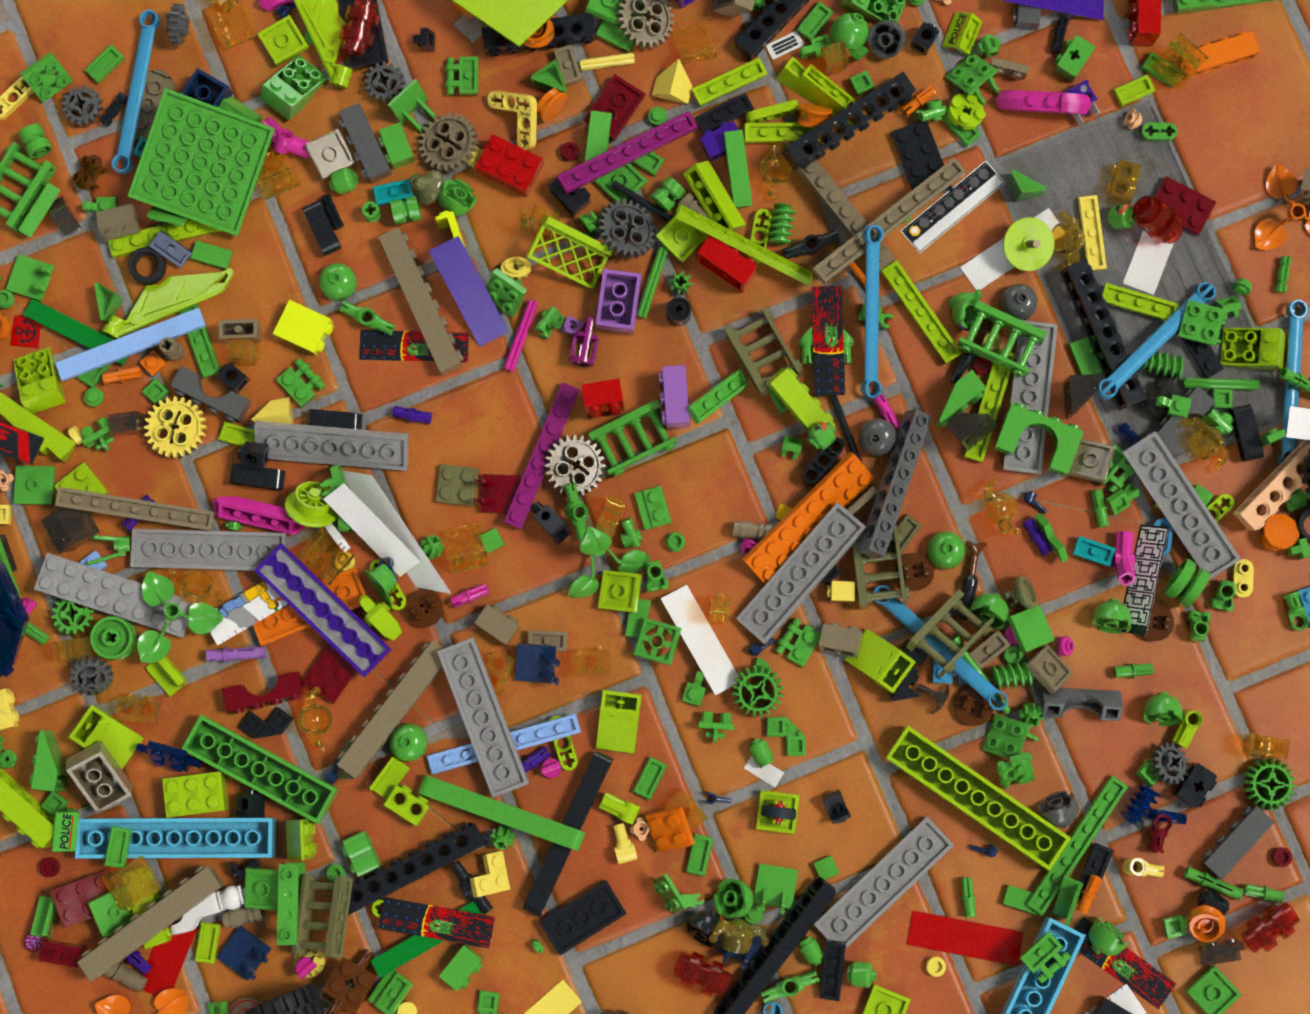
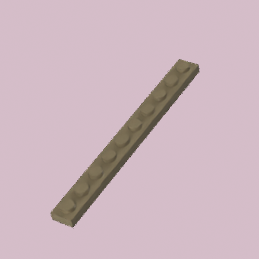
(890, 219)

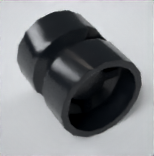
(678, 311)

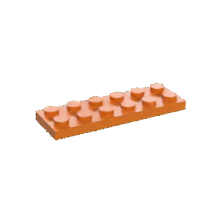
(287, 621)

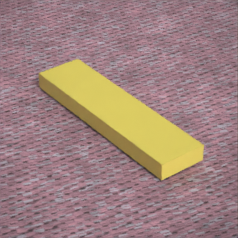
(1092, 232)

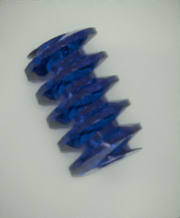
(1139, 805)

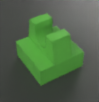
(1229, 304)
(792, 444)
(1300, 549)

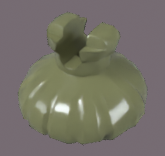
(427, 186)
(1022, 593)

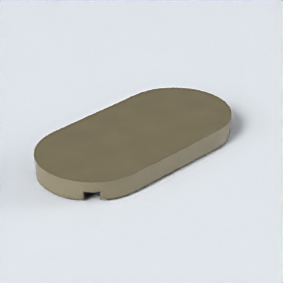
(154, 87)

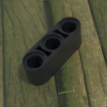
(322, 228)
(334, 419)
(1246, 433)
(818, 469)
(266, 478)

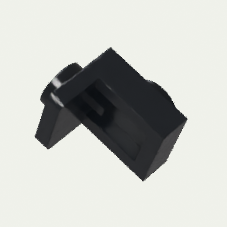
(836, 807)
(238, 872)

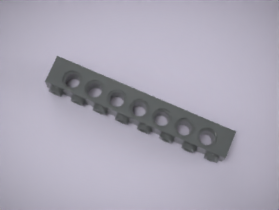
(894, 484)

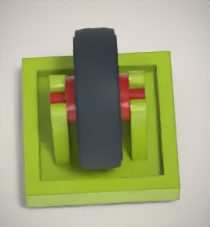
(777, 812)

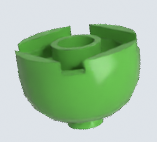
(850, 29)
(456, 197)
(337, 282)
(945, 550)
(989, 606)
(1112, 617)
(1163, 709)
(408, 742)
(733, 898)
(1106, 938)

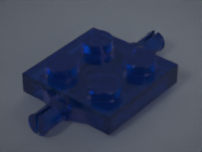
(168, 756)

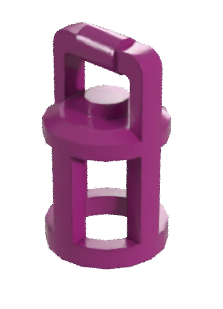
(585, 337)

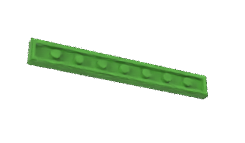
(1079, 842)

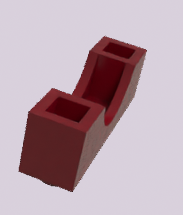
(288, 686)

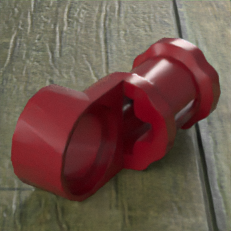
(1158, 834)

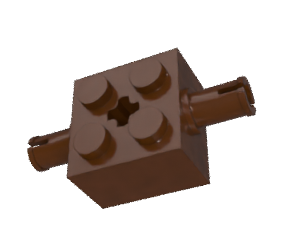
(345, 974)

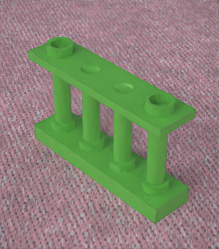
(34, 187)
(1016, 326)
(634, 419)
(289, 890)

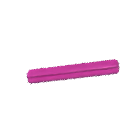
(520, 336)

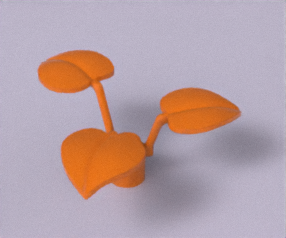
(1279, 184)
(167, 1002)

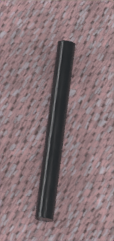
(642, 201)
(844, 426)

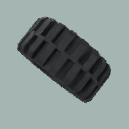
(299, 1001)

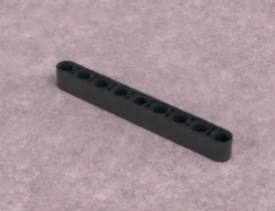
(574, 818)
(780, 946)

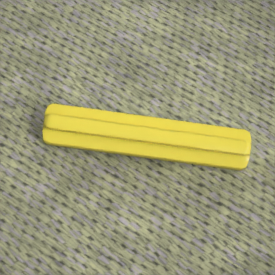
(607, 61)

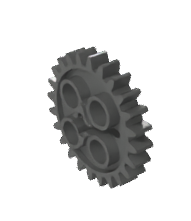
(642, 233)

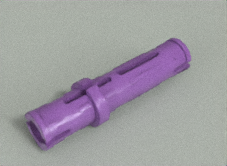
(235, 654)

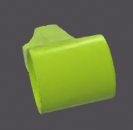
(1185, 730)
(624, 810)

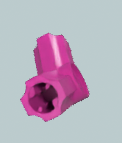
(285, 141)
(1124, 558)

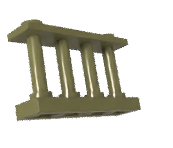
(744, 352)
(864, 578)
(943, 615)
(338, 915)

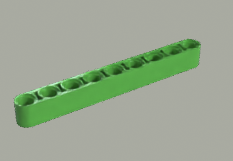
(501, 812)

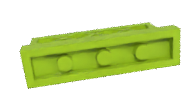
(572, 236)

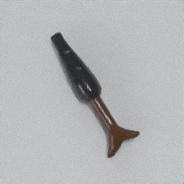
(967, 359)
(970, 581)

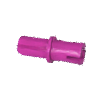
(886, 410)
(469, 595)

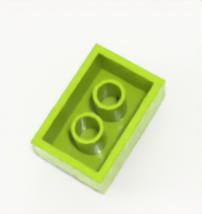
(195, 794)

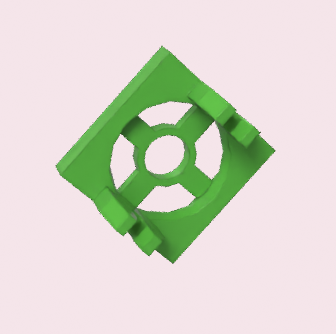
(335, 481)
(640, 649)

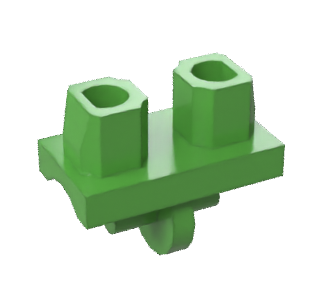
(92, 438)
(707, 722)

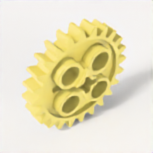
(158, 423)

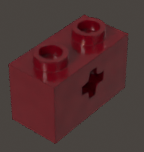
(61, 953)

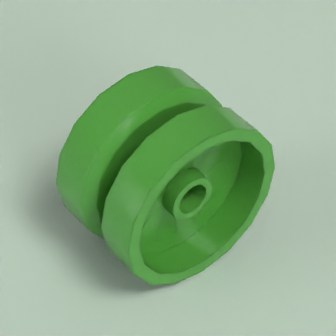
(1187, 583)
(104, 632)

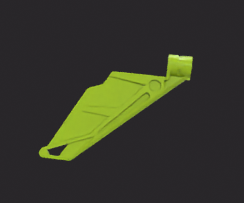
(324, 27)
(166, 299)

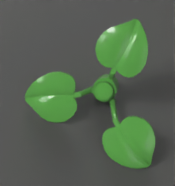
(596, 543)
(157, 590)

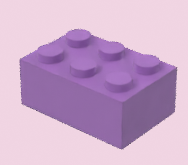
(618, 301)
(674, 397)

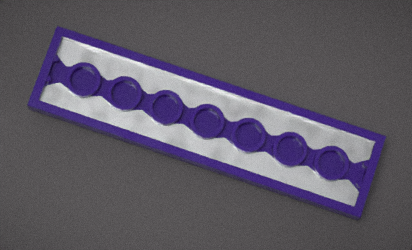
(322, 610)

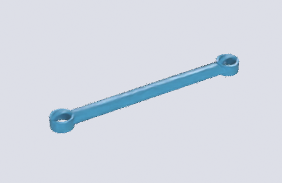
(136, 91)
(871, 311)
(1152, 344)
(1293, 363)
(963, 668)

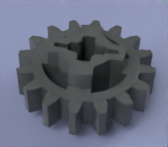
(177, 24)
(376, 85)
(74, 103)
(91, 675)
(1169, 763)

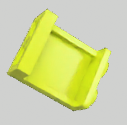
(448, 219)
(303, 327)

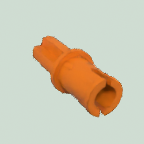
(918, 100)
(121, 375)
(1089, 894)

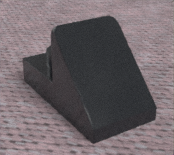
(903, 691)

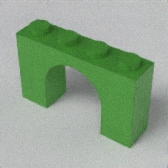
(1065, 436)

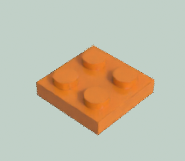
(670, 829)

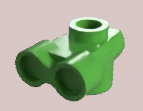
(934, 111)
(549, 319)
(1220, 421)
(631, 536)
(655, 581)
(1224, 600)
(1198, 621)

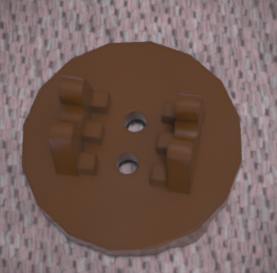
(88, 172)
(924, 571)
(417, 614)
(1164, 623)
(965, 702)

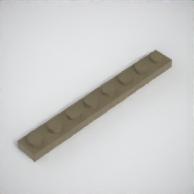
(134, 508)

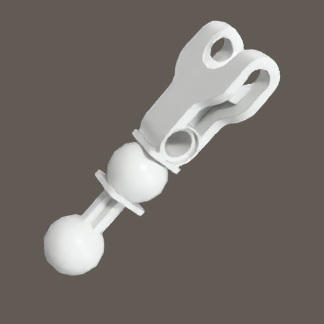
(228, 899)

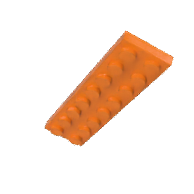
(839, 486)

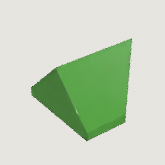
(549, 78)
(1024, 187)
(107, 302)

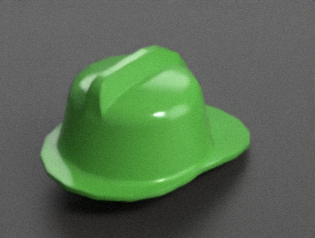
(383, 582)

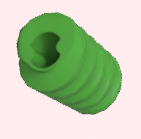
(780, 225)
(1165, 364)
(1011, 675)

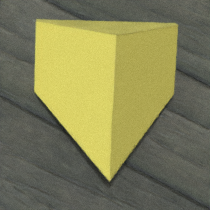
(673, 84)
(276, 411)

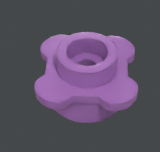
(569, 322)

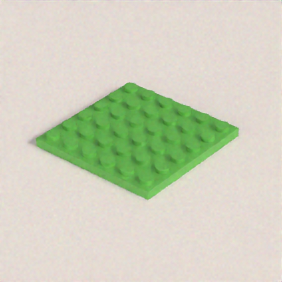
(201, 162)

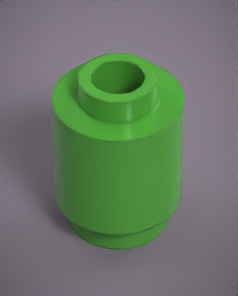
(761, 752)
(811, 951)

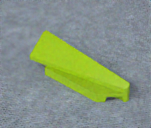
(814, 87)
(25, 420)

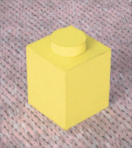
(841, 591)

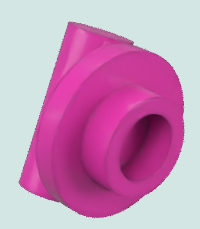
(747, 545)
(29, 604)
(1010, 637)
(1064, 646)
(551, 768)
(304, 967)

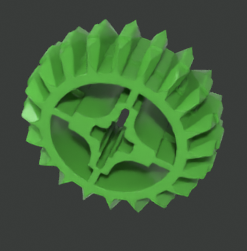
(765, 695)
(1269, 791)

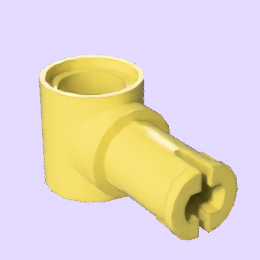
(624, 848)
(1143, 868)

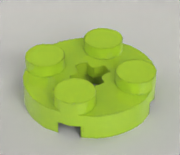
(972, 105)

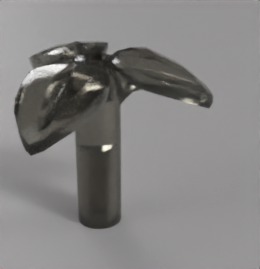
(940, 697)

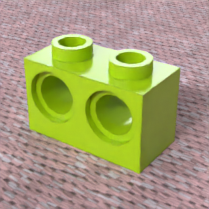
(405, 809)

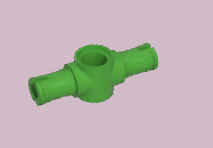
(376, 322)
(574, 503)
(800, 982)

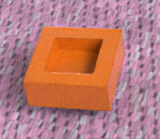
(153, 363)

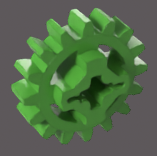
(65, 616)

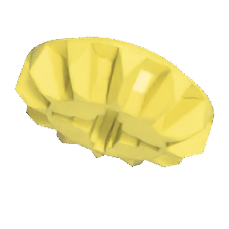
(521, 264)
(319, 960)

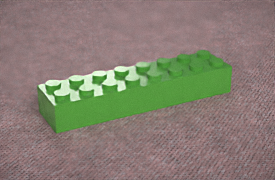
(260, 769)

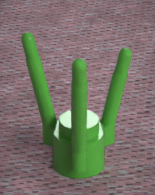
(121, 544)

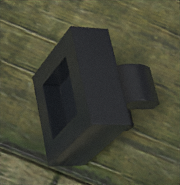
(425, 40)

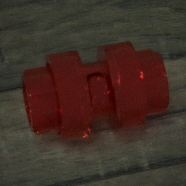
(357, 34)
(1157, 219)
(1264, 931)
(694, 971)

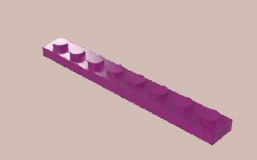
(627, 152)
(535, 471)

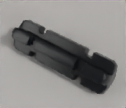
(1059, 34)
(114, 109)
(332, 211)

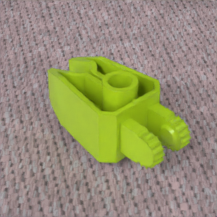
(378, 615)

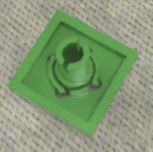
(43, 72)
(506, 292)

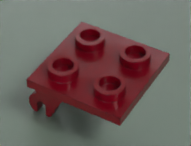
(497, 492)

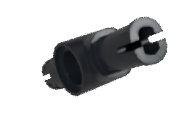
(819, 240)
(465, 887)

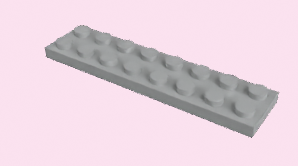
(1033, 393)
(334, 445)
(1181, 504)
(202, 549)
(801, 573)
(106, 594)
(483, 717)
(884, 883)

